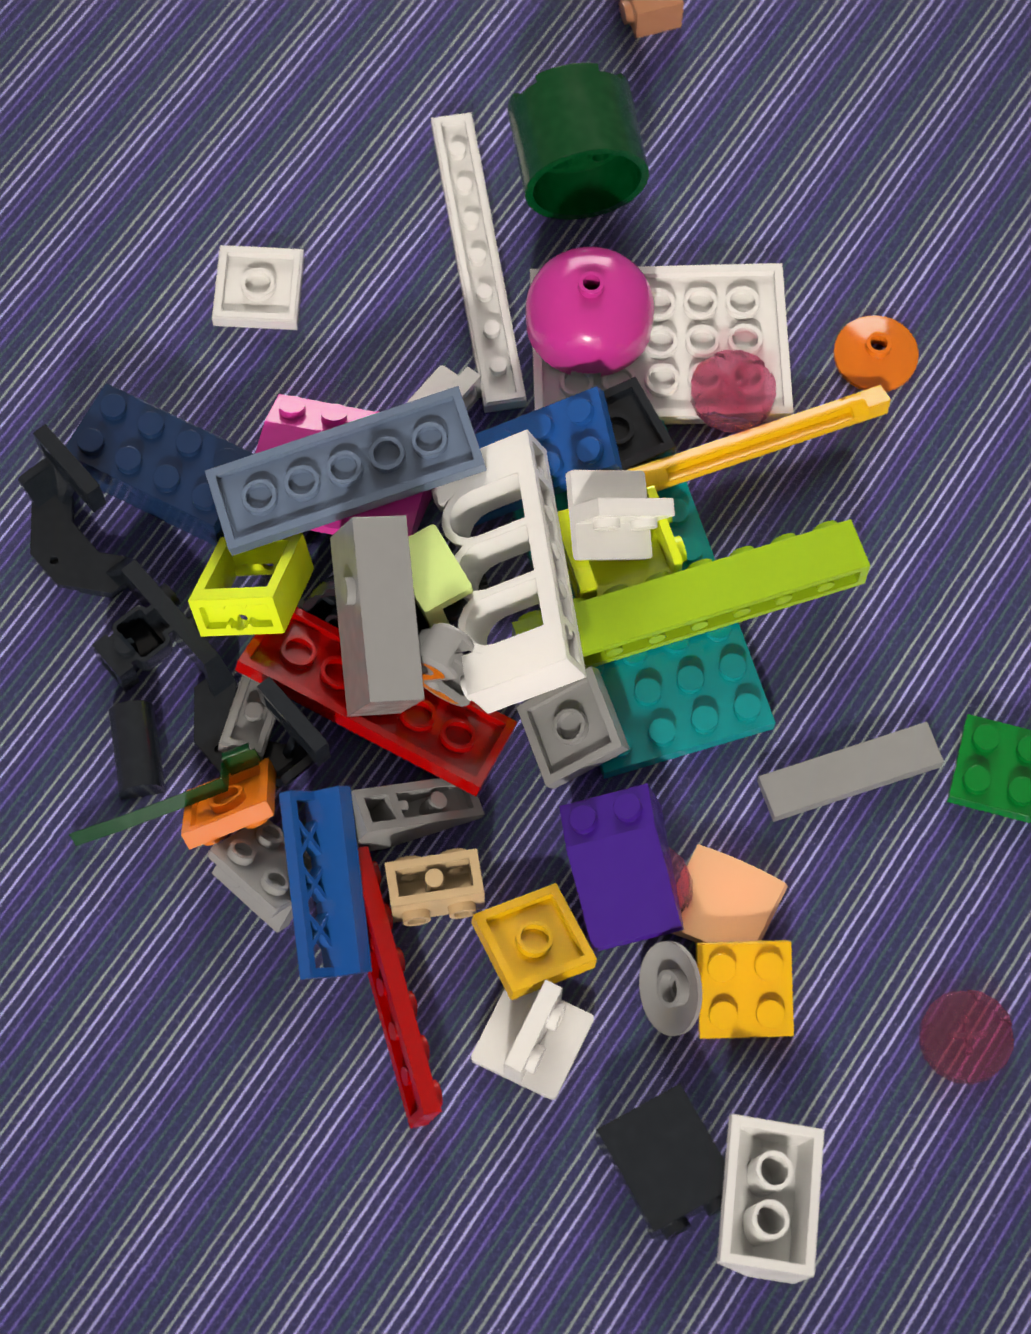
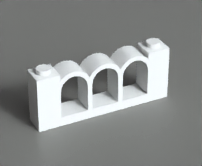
(545, 655)

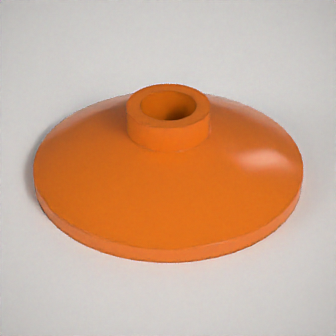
(869, 367)

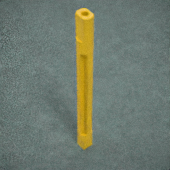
(766, 438)

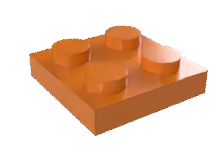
(245, 804)

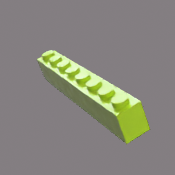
(715, 593)

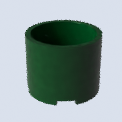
(578, 142)

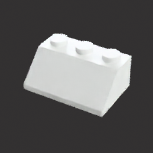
(770, 1199)

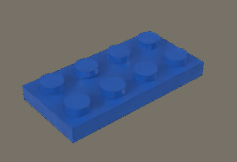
(572, 431)

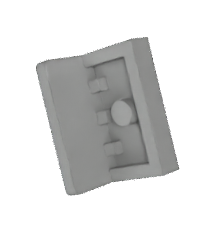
(256, 871)

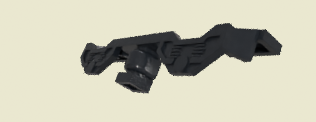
(146, 633)

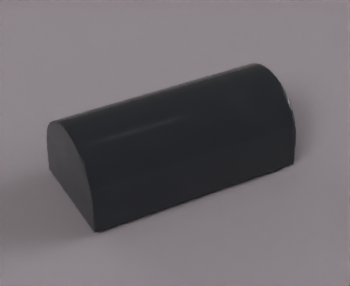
(136, 749)

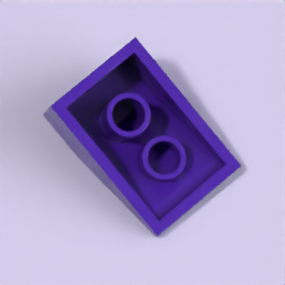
(622, 867)

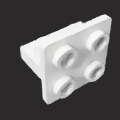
(612, 514)
(533, 1039)

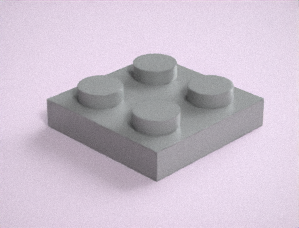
(572, 729)

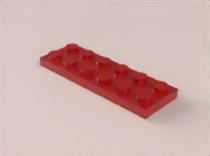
(433, 734)

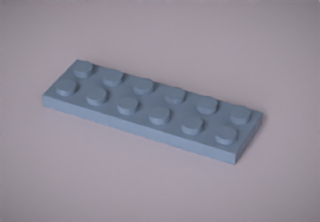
(345, 470)

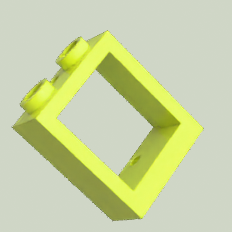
(268, 608)

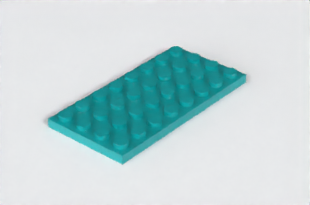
(688, 690)

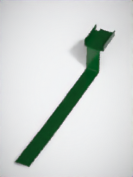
(233, 762)

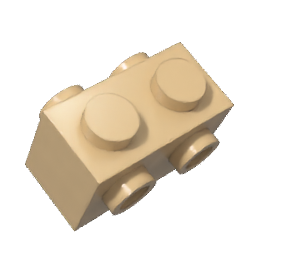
(435, 886)

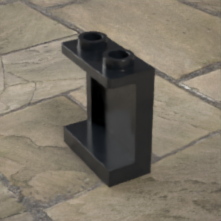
(666, 1161)

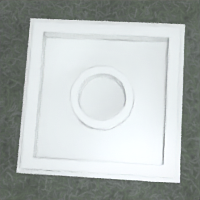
(258, 287)

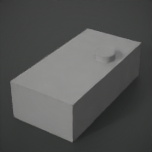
(377, 616)

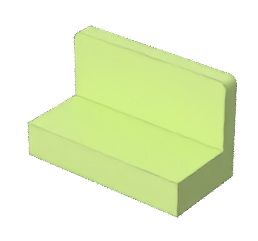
(435, 575)

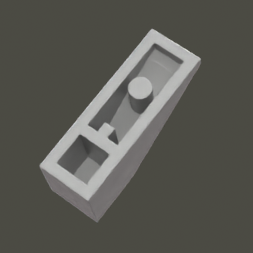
(410, 811)

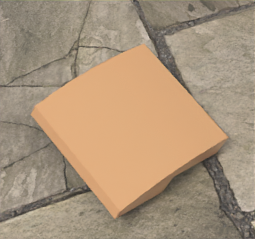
(728, 899)

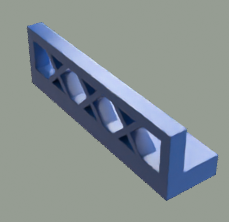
(332, 882)

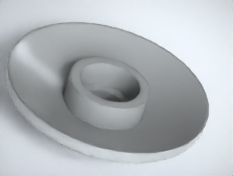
(670, 988)

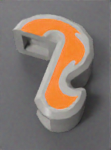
(442, 661)

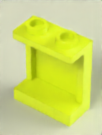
(594, 577)

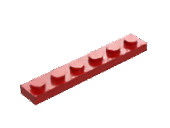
(397, 1005)

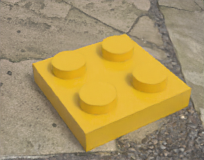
(533, 941)
(745, 989)

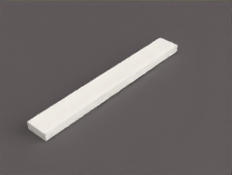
(478, 263)

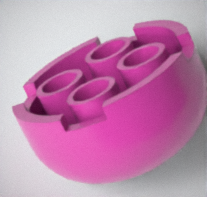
(589, 311)

